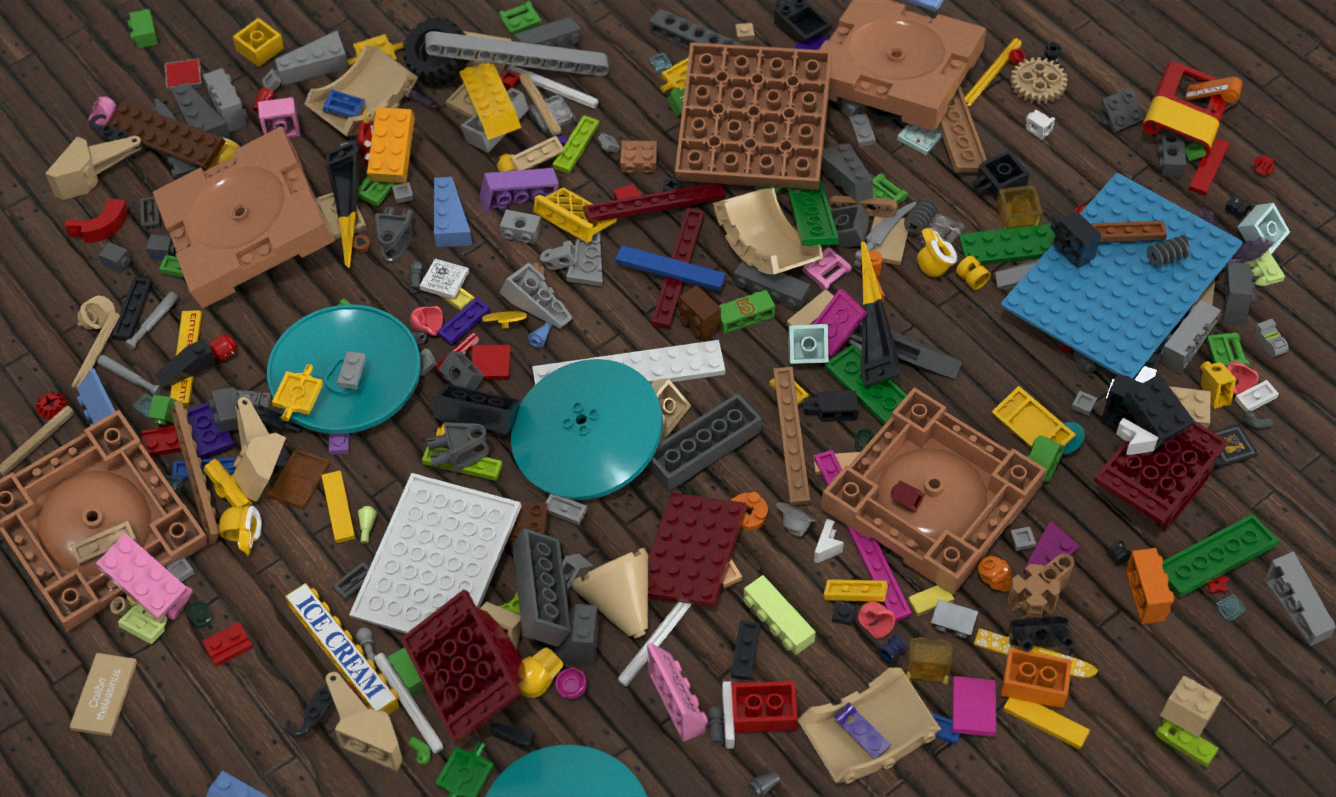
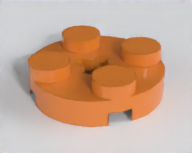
(759, 510)

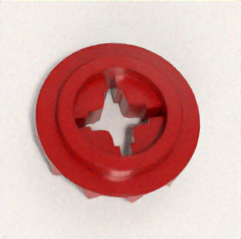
(45, 410)

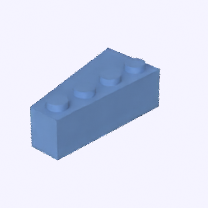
(449, 218)

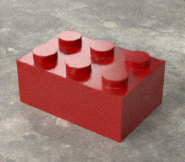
(764, 706)

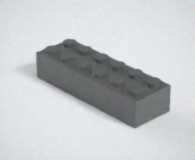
(704, 441)
(541, 587)

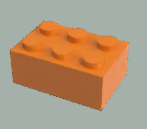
(1149, 585)
(1036, 678)

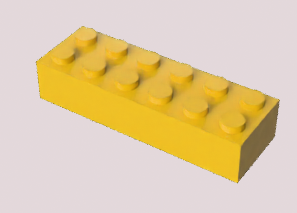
(490, 100)

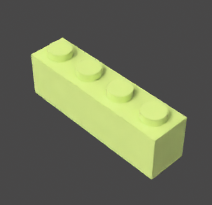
(779, 615)

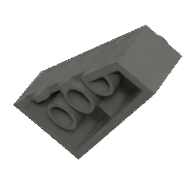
(560, 34)
(198, 112)
(847, 171)

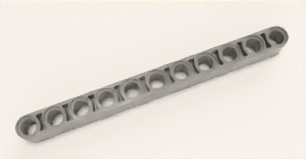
(516, 53)

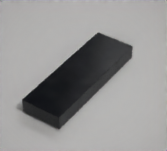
(745, 650)

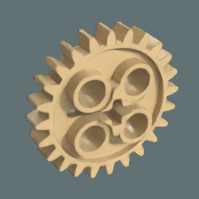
(1038, 80)

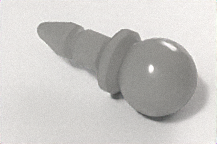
(365, 636)

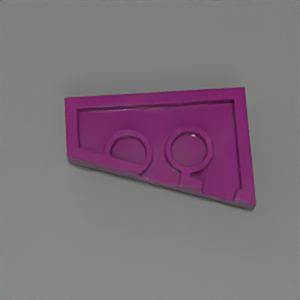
(1051, 545)

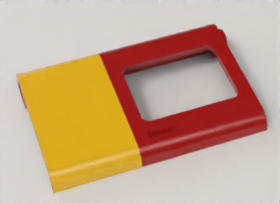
(1180, 115)

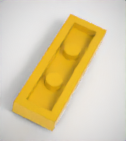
(856, 590)

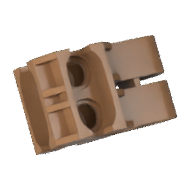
(1040, 587)

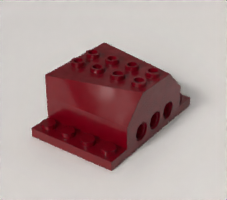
(1165, 479)
(465, 664)

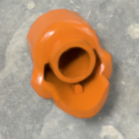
(995, 573)

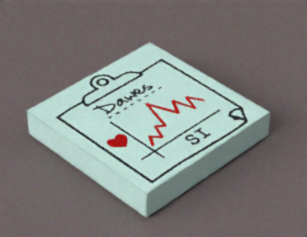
(920, 138)

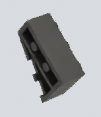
(1238, 292)

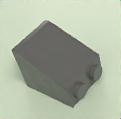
(581, 643)

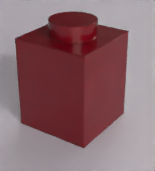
(907, 495)

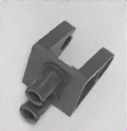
(394, 233)
(459, 444)

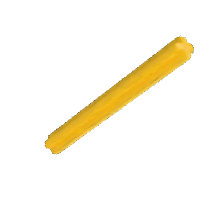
(991, 72)

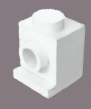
(1039, 124)

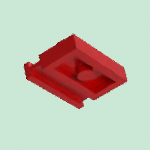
(161, 441)
(227, 644)

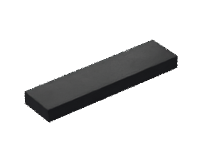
(132, 309)

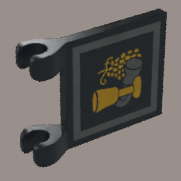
(1238, 447)

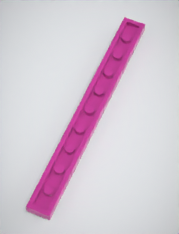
(868, 549)

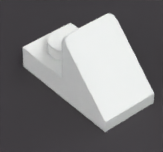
(1140, 439)
(827, 545)

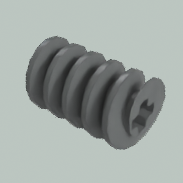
(920, 216)
(1168, 251)

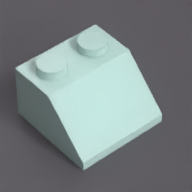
(1264, 222)
(808, 343)

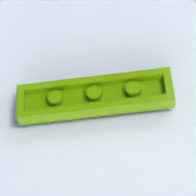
(576, 144)
(485, 468)

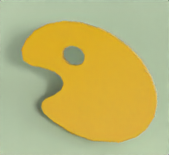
(505, 317)

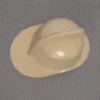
(95, 312)

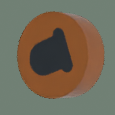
(361, 243)

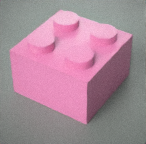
(279, 114)

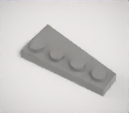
(589, 265)

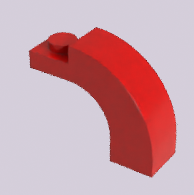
(101, 227)

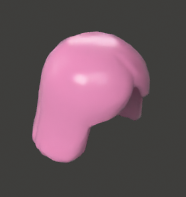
(103, 106)

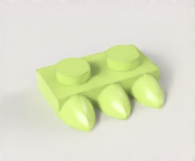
(1267, 269)
(142, 624)

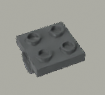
(1121, 110)

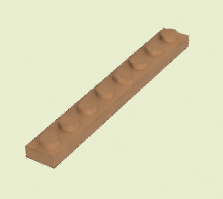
(791, 436)
(193, 466)

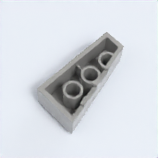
(225, 99)
(473, 129)

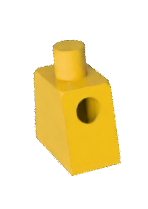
(1218, 381)

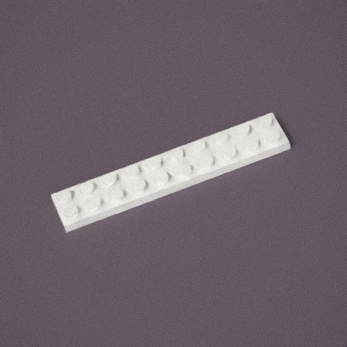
(673, 362)

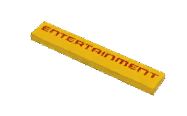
(188, 335)

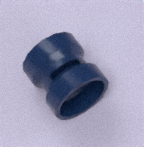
(892, 649)

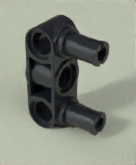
(1054, 630)

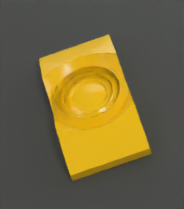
(1029, 419)

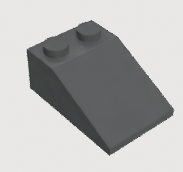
(850, 224)

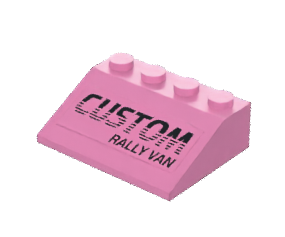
(675, 693)

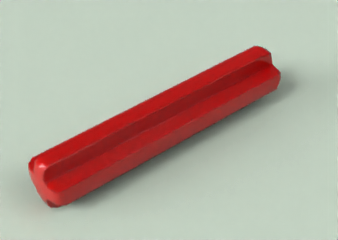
(463, 347)

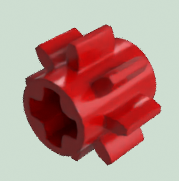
(1263, 164)

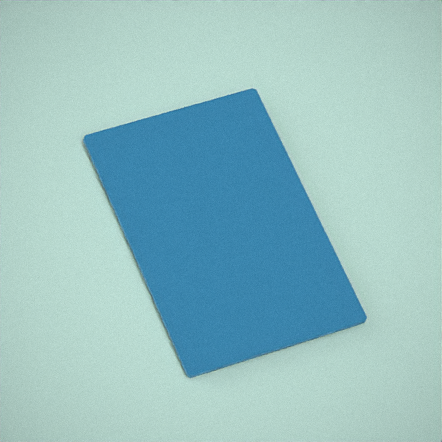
(1120, 301)

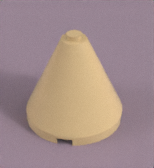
(619, 591)

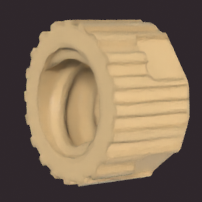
(115, 603)

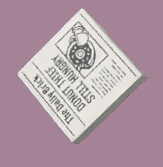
(444, 278)

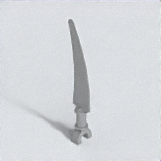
(878, 234)

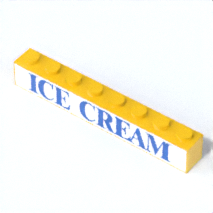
(341, 650)

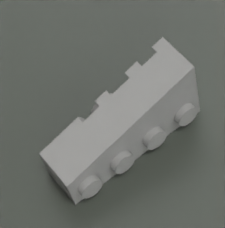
(312, 60)
(1189, 336)
(1299, 598)

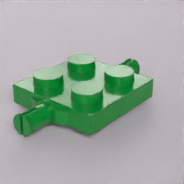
(465, 773)

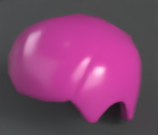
(571, 683)

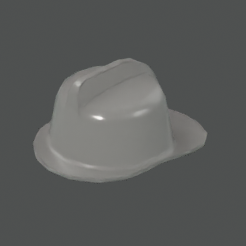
(794, 519)

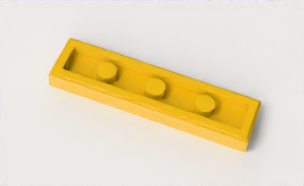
(338, 507)
(1048, 721)

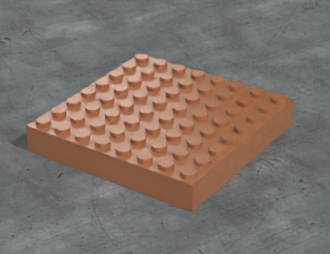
(754, 116)

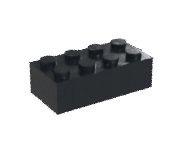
(476, 407)

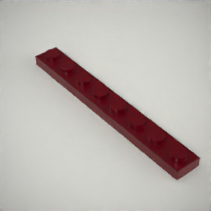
(653, 202)
(682, 252)

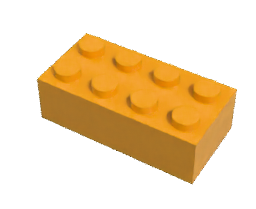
(390, 145)

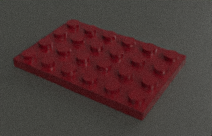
(693, 548)

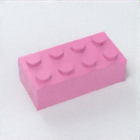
(141, 577)

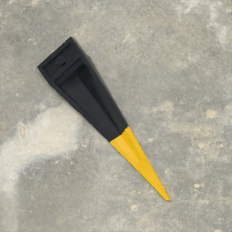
(344, 175)
(879, 351)

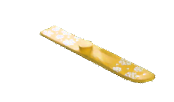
(1001, 645)

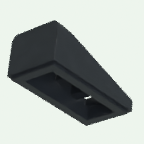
(516, 736)

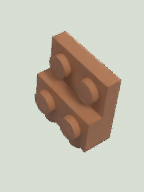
(639, 156)

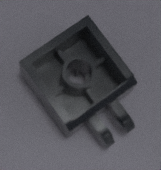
(1000, 173)
(1075, 238)

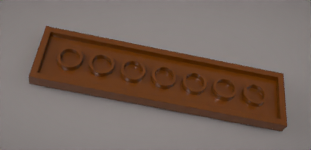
(168, 135)

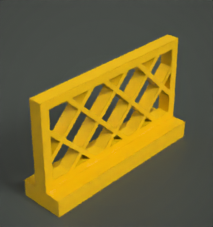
(568, 220)

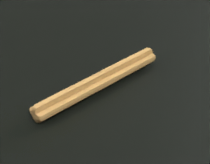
(540, 103)
(96, 348)
(33, 442)

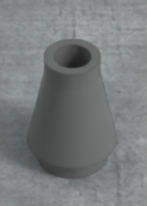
(763, 784)

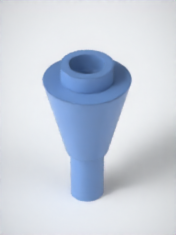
(539, 336)

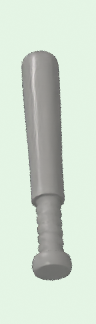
(156, 315)
(127, 374)

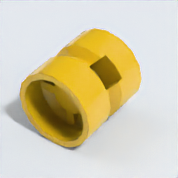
(972, 271)

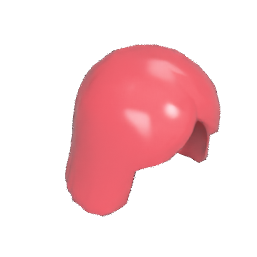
(427, 315)
(1246, 376)
(875, 611)

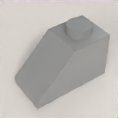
(574, 567)

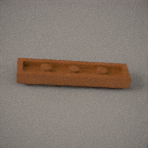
(1131, 231)

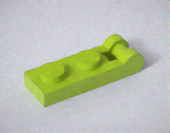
(1187, 743)

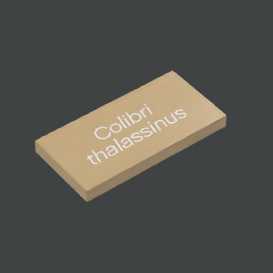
(103, 694)

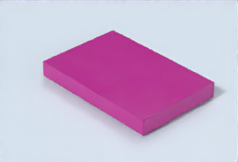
(843, 317)
(974, 706)

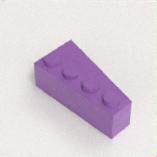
(516, 187)

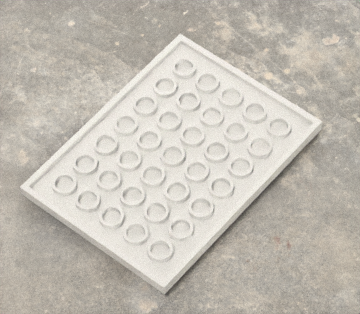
(432, 550)

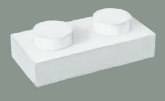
(1256, 396)

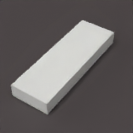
(728, 714)

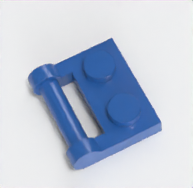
(343, 104)

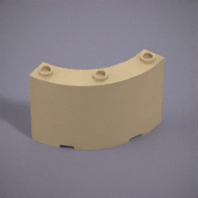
(372, 78)
(762, 233)
(890, 708)

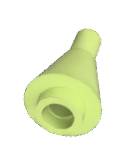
(366, 517)

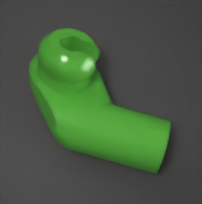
(423, 750)

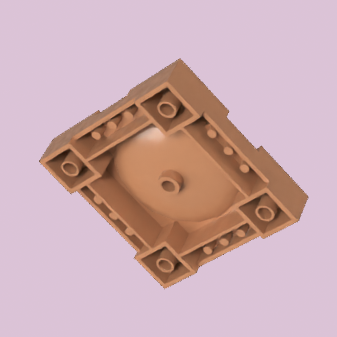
(901, 59)
(242, 217)
(99, 476)
(974, 496)

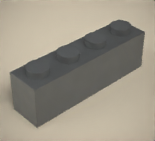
(779, 286)

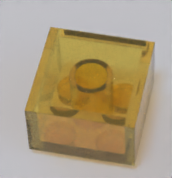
(1019, 207)
(929, 660)

